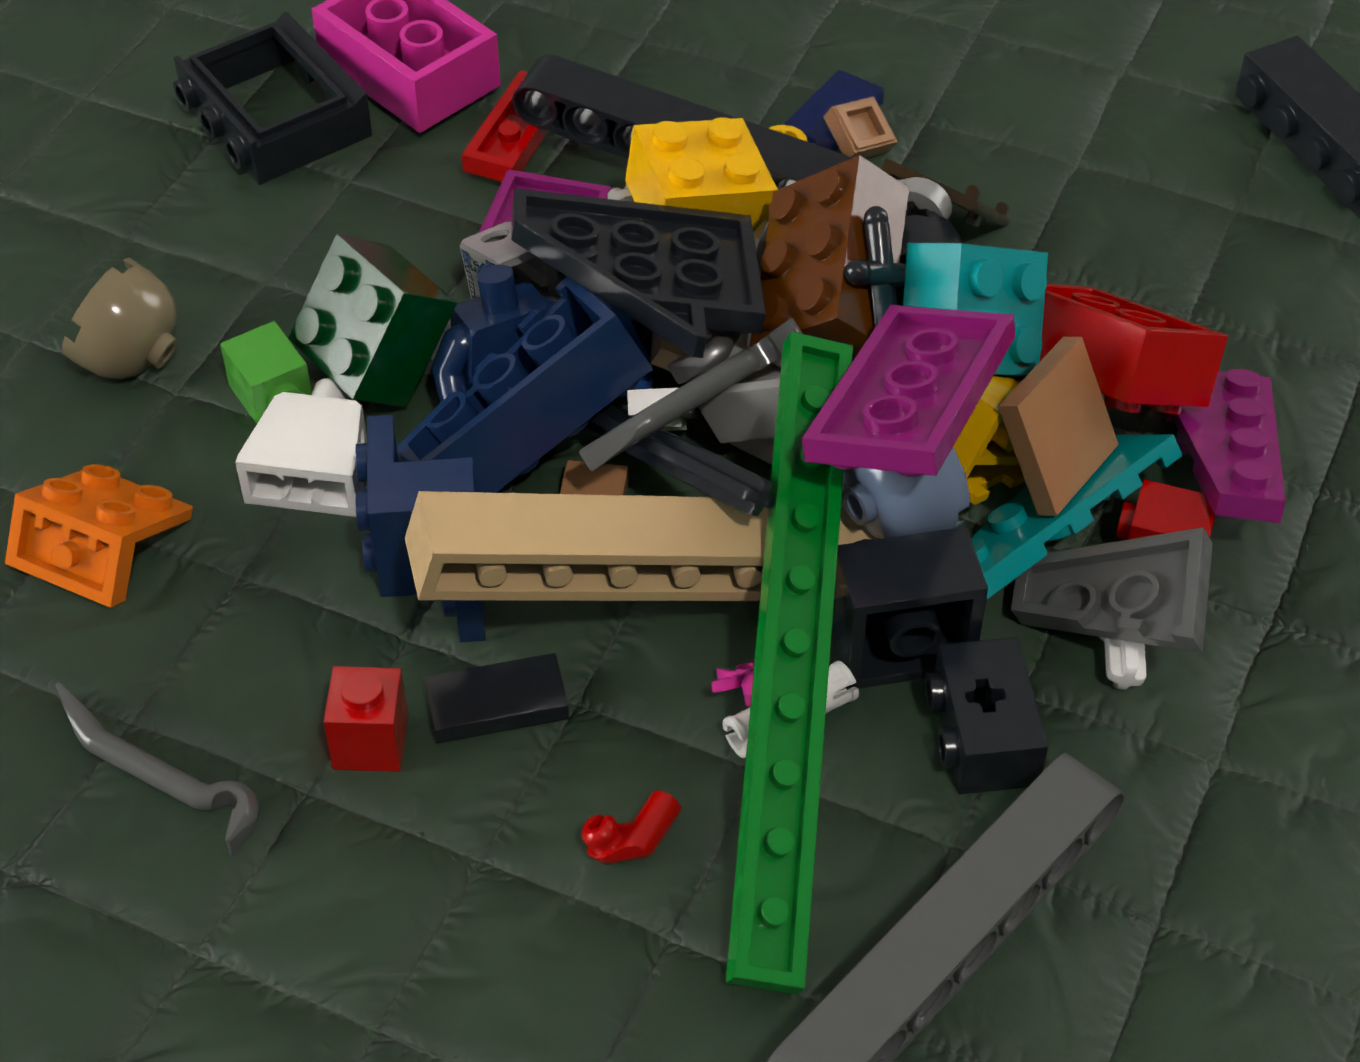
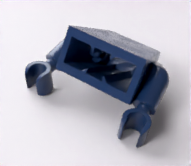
(484, 327)

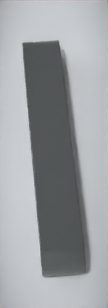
(959, 920)

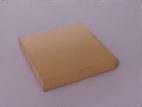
(1058, 426)

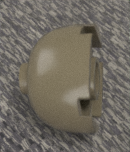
(124, 324)

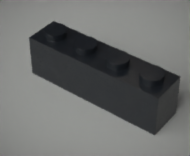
(1308, 111)

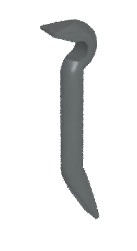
(687, 397)
(162, 774)

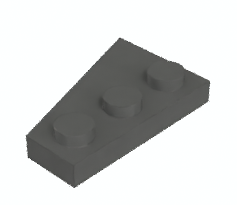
(1123, 590)

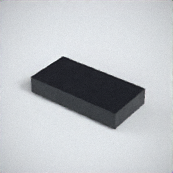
(496, 697)

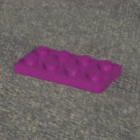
(910, 390)

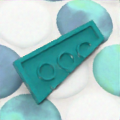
(1017, 534)

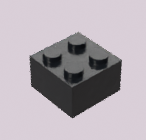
(903, 601)

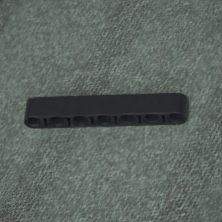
(604, 108)

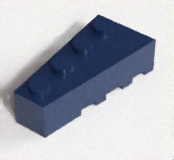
(535, 392)

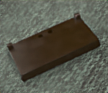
(967, 201)

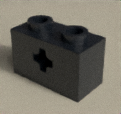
(987, 715)

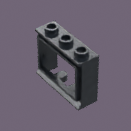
(293, 140)

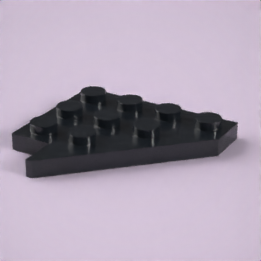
(651, 261)

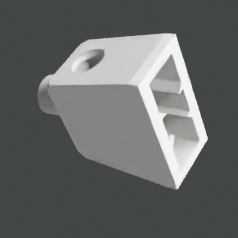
(305, 452)

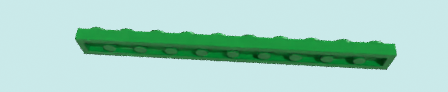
(788, 685)

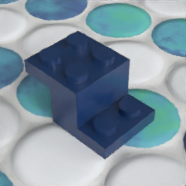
(387, 508)

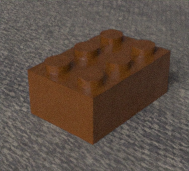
(812, 238)

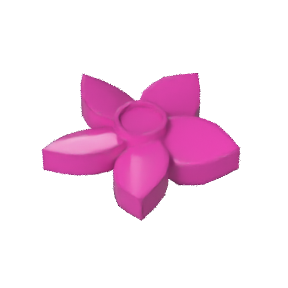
(732, 679)

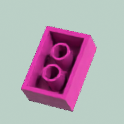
(411, 54)

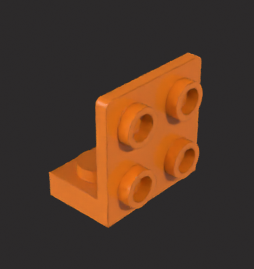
(85, 530)

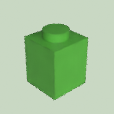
(262, 366)

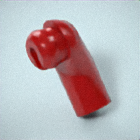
(631, 840)

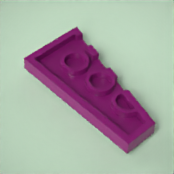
(1236, 447)

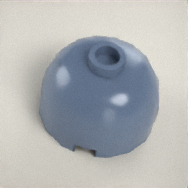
(904, 504)

